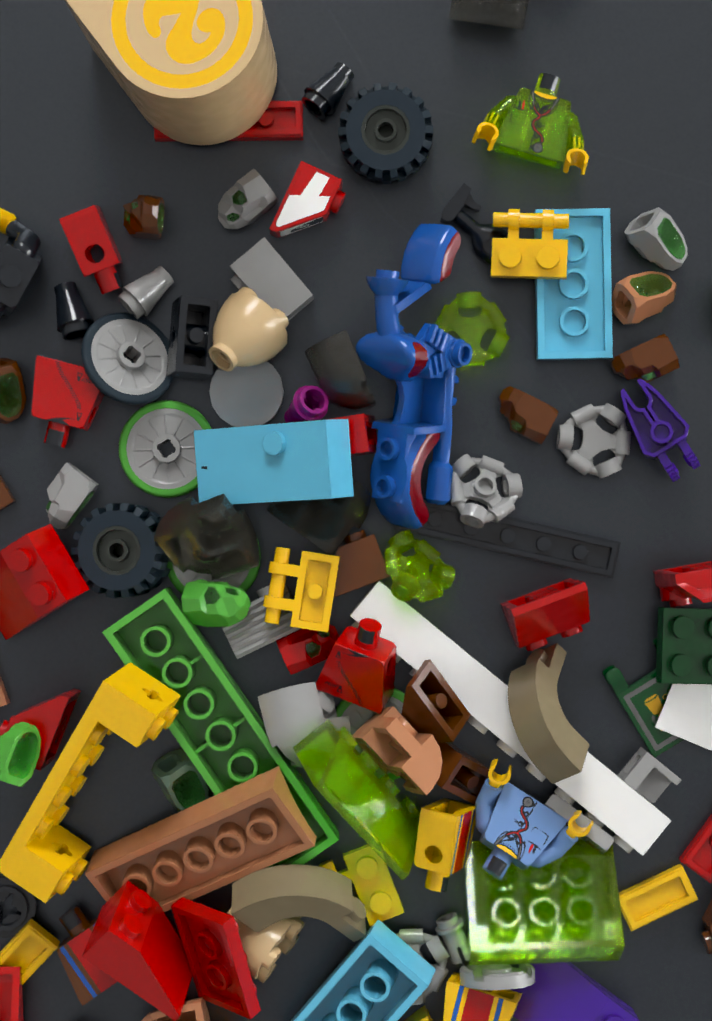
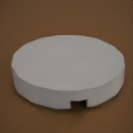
(247, 394)
(497, 976)

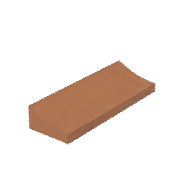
(206, 843)

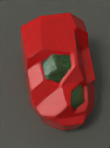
(306, 648)

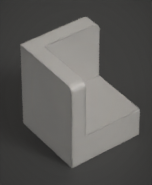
(647, 775)

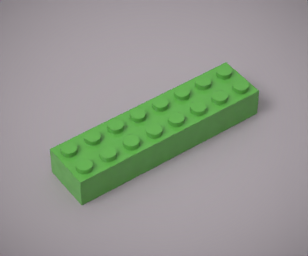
(214, 716)

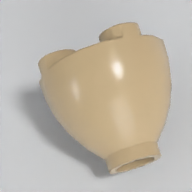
(247, 331)
(268, 944)

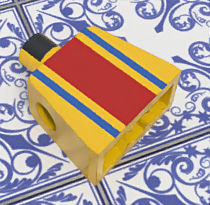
(444, 840)
(478, 1005)

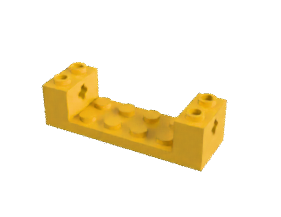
(43, 853)

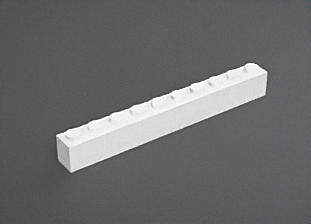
(485, 697)

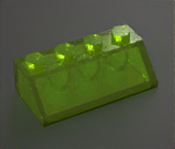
(361, 794)

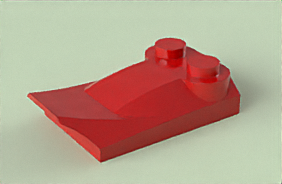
(684, 582)

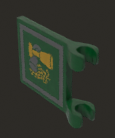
(643, 705)

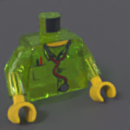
(536, 127)

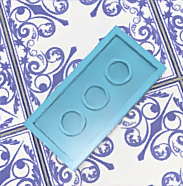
(577, 311)

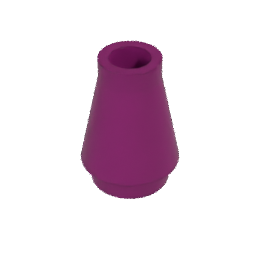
(308, 404)

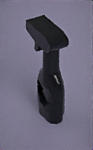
(480, 233)

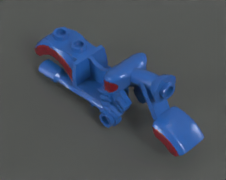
(424, 380)

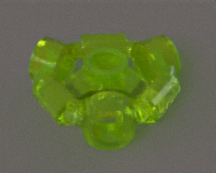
(473, 328)
(412, 574)

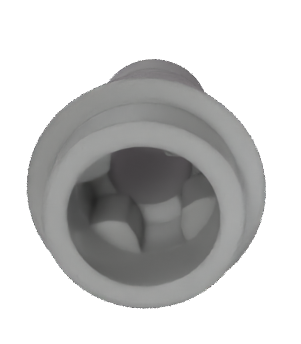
(144, 293)

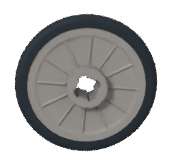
(113, 373)

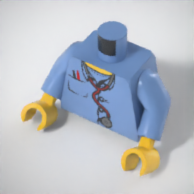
(520, 827)

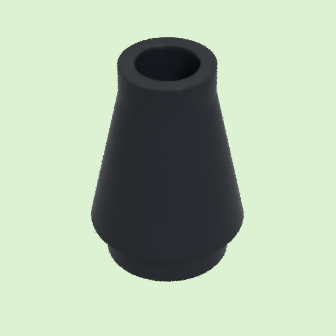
(326, 92)
(71, 312)

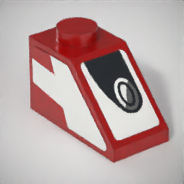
(307, 200)

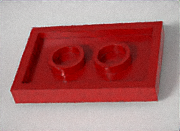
(216, 957)

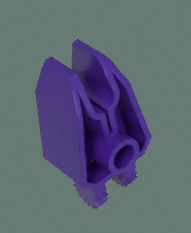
(658, 429)

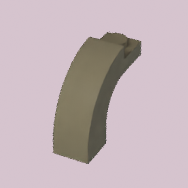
(538, 717)
(298, 892)

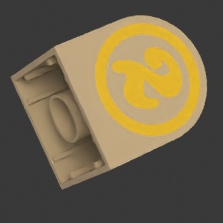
(186, 64)

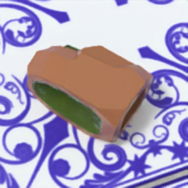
(642, 296)

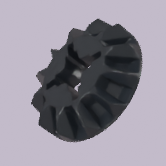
(22, 901)

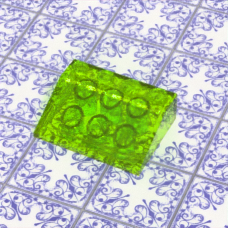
(545, 912)

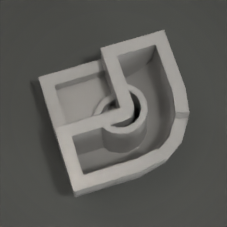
(295, 713)

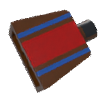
(84, 976)

